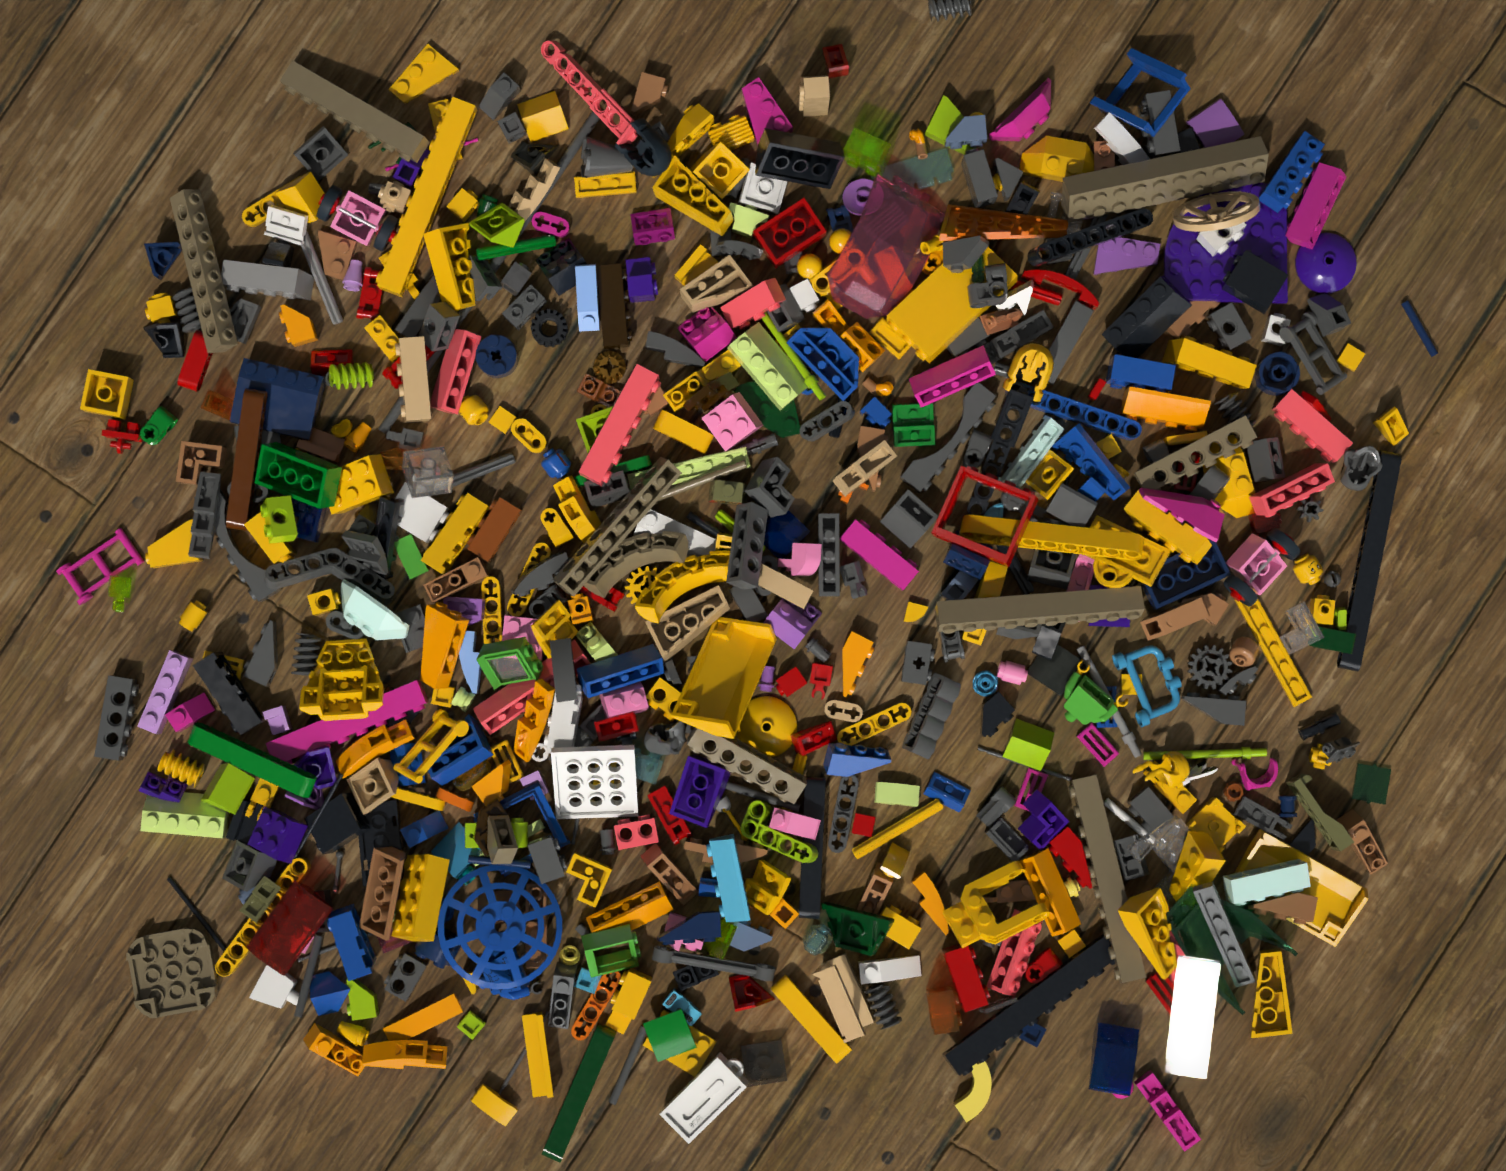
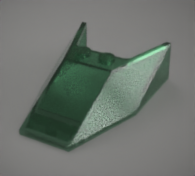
(1197, 940)

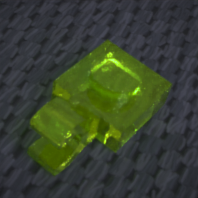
(119, 588)

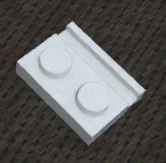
(286, 225)

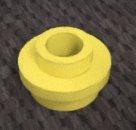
(1072, 887)
(569, 950)

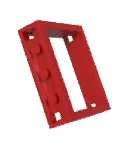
(991, 481)

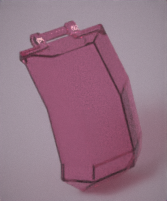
(884, 249)

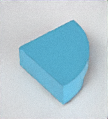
(995, 511)

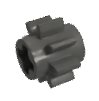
(1304, 508)

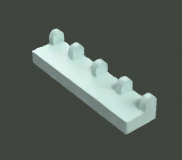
(1033, 452)

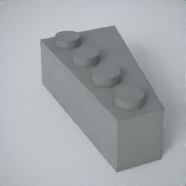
(267, 279)

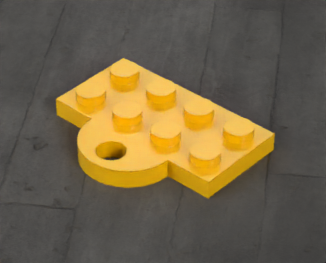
(1143, 570)

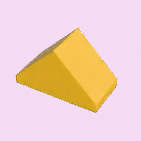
(1391, 426)

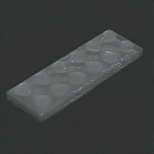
(1192, 1016)

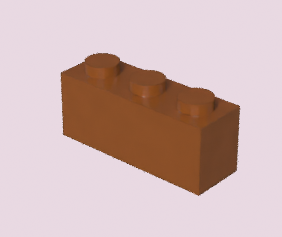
(493, 529)

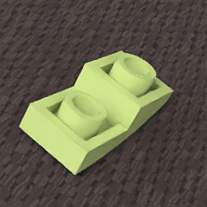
(897, 794)

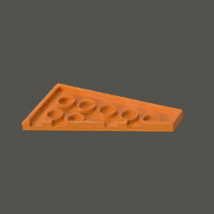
(968, 222)

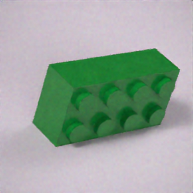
(298, 475)

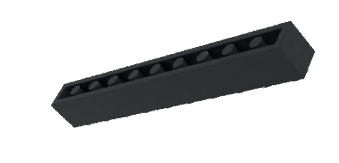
(1030, 1005)

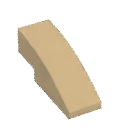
(864, 468)

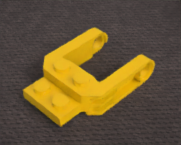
(973, 918)

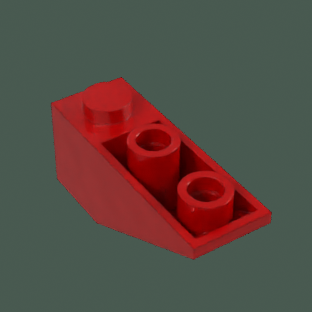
(1070, 849)

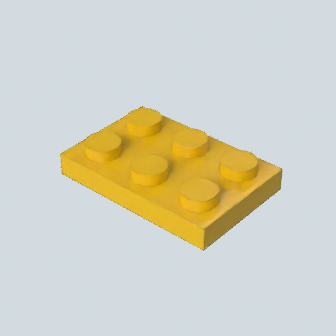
(691, 1060)

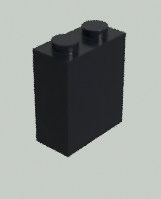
(1254, 281)
(338, 823)

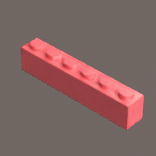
(619, 425)
(511, 699)

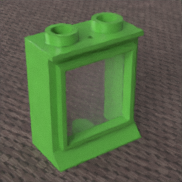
(509, 662)

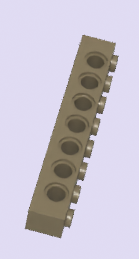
(203, 271)
(617, 526)

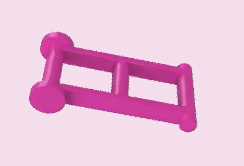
(86, 595)

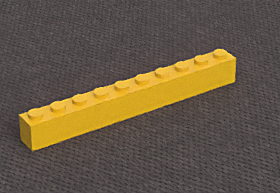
(427, 196)

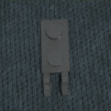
(1260, 817)

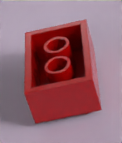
(789, 233)
(966, 977)

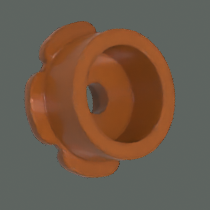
(1238, 791)

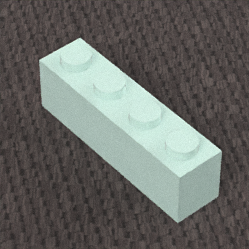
(1266, 881)

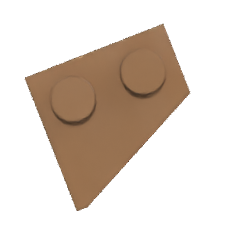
(336, 254)

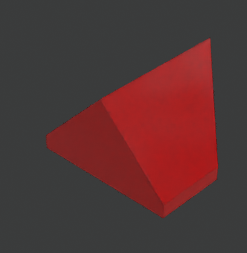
(747, 993)

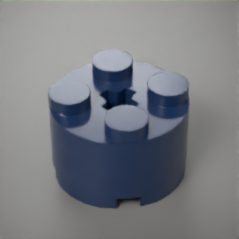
(493, 345)
(1286, 367)
(433, 950)

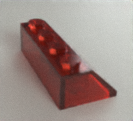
(289, 927)

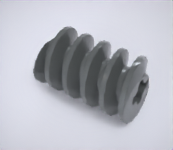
(946, 7)
(187, 310)
(1232, 409)
(306, 654)
(883, 1005)

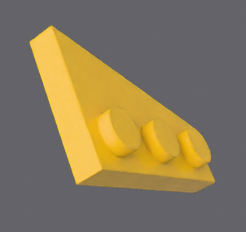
(422, 73)

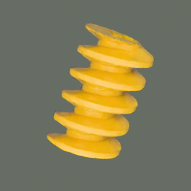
(181, 768)

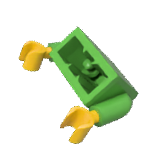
(1087, 700)

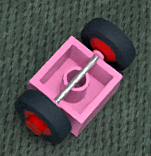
(358, 218)
(1258, 564)

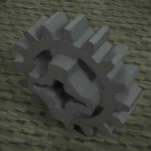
(1214, 674)

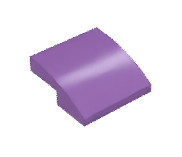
(1215, 125)

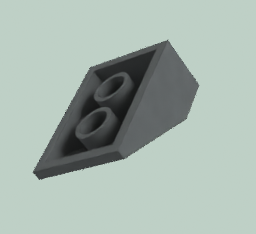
(1051, 566)

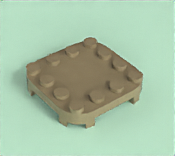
(172, 972)

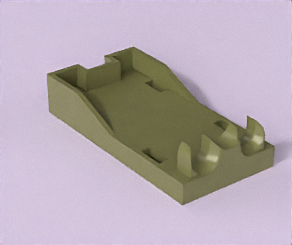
(1331, 830)

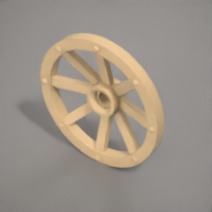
(1216, 217)

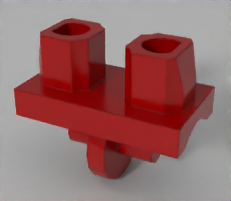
(113, 431)

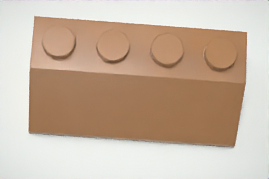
(382, 891)

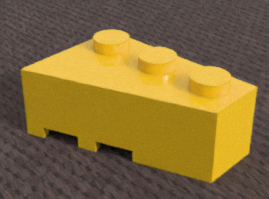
(1197, 863)

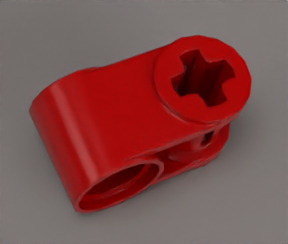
(1045, 963)

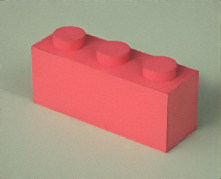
(753, 304)

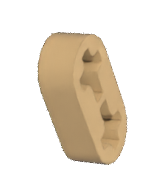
(842, 716)

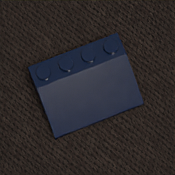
(291, 397)

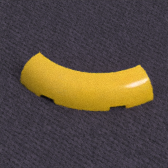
(679, 579)

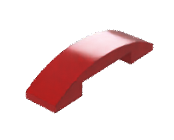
(1064, 281)

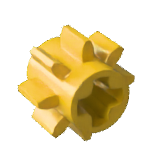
(1318, 758)

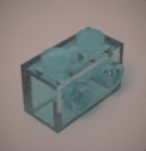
(647, 766)

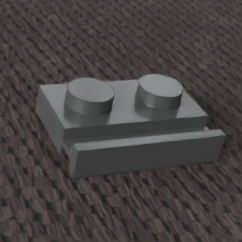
(415, 619)

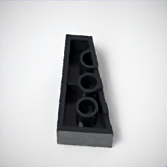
(229, 692)

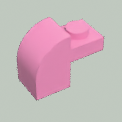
(804, 559)
(673, 920)

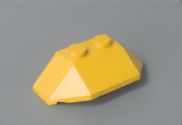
(1057, 158)
(1235, 495)

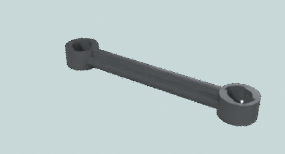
(668, 955)

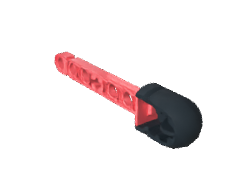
(649, 156)

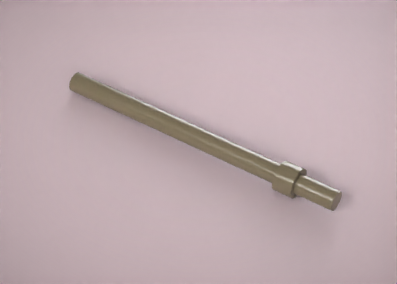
(704, 479)

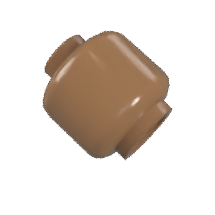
(1244, 652)

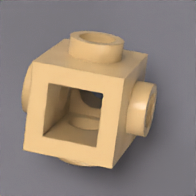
(394, 197)

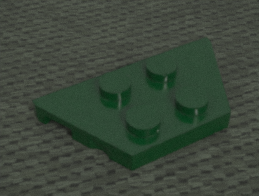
(857, 929)

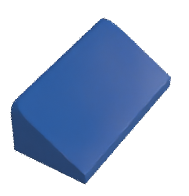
(947, 792)

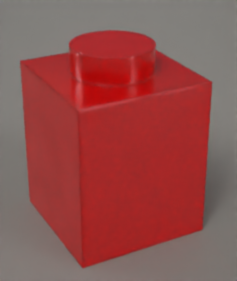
(790, 682)

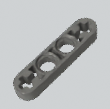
(845, 813)

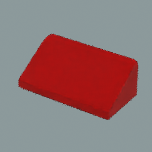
(323, 359)
(616, 726)

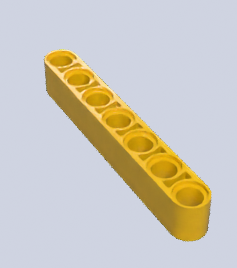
(242, 938)

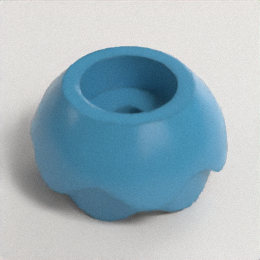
(980, 688)

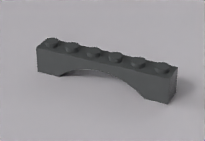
(922, 470)
(248, 571)

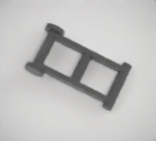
(1288, 334)

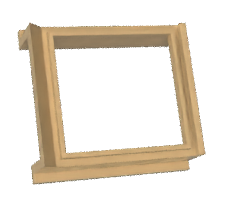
(844, 997)

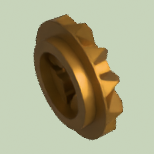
(615, 374)

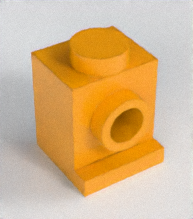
(585, 615)

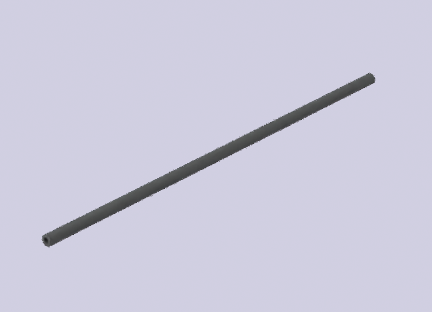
(496, 262)

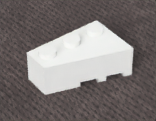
(563, 722)

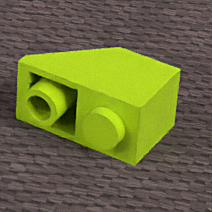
(362, 1001)

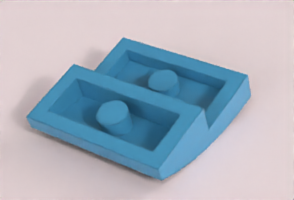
(453, 848)

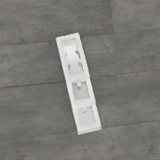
(1120, 140)

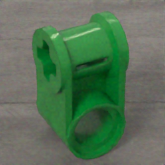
(159, 424)

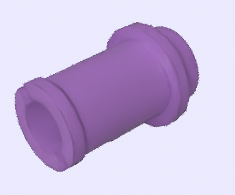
(767, 679)

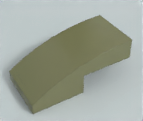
(260, 899)

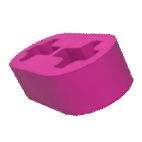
(551, 219)

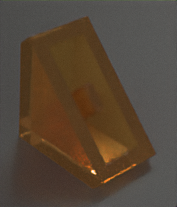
(217, 404)

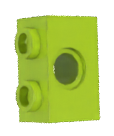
(281, 508)

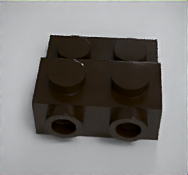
(713, 393)

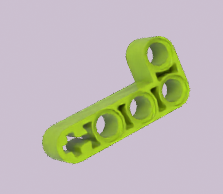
(780, 837)

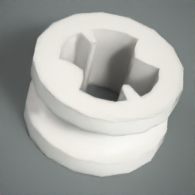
(545, 754)

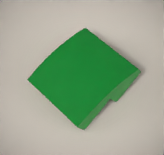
(913, 425)
(669, 1035)

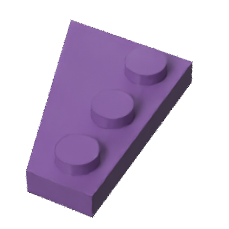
(1125, 254)

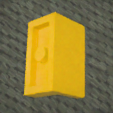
(696, 265)

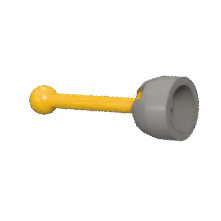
(724, 807)

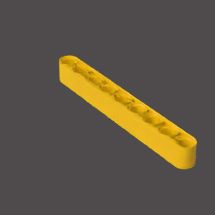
(1054, 537)

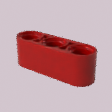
(195, 364)

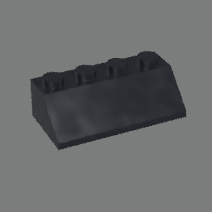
(798, 158)
(1147, 318)

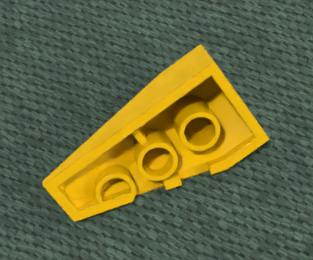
(1148, 925)

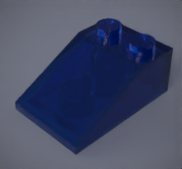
(1113, 1058)

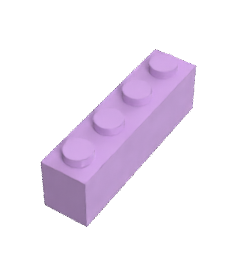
(165, 692)

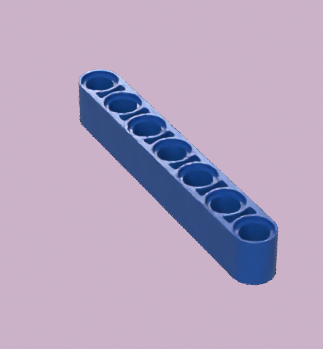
(1083, 410)

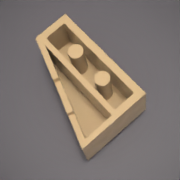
(716, 285)

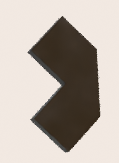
(481, 831)

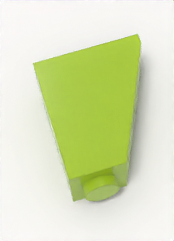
(944, 122)

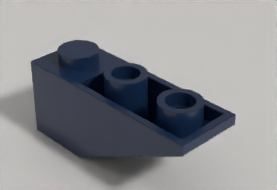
(697, 926)

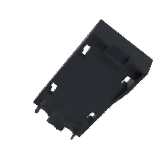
(381, 833)

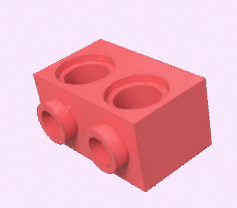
(637, 837)

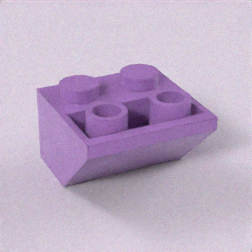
(791, 621)

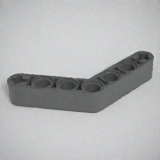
(327, 567)

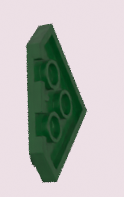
(781, 423)

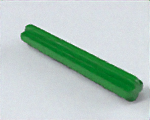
(519, 247)

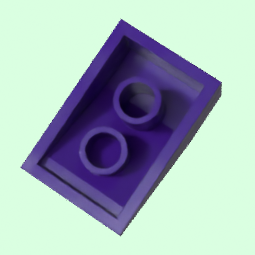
(699, 790)

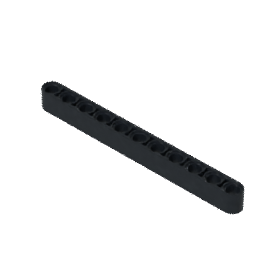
(1370, 557)

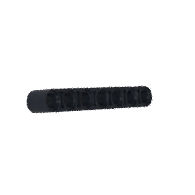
(1083, 240)
(812, 872)

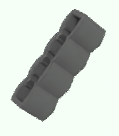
(932, 714)

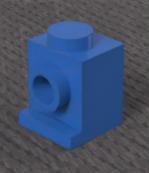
(876, 413)

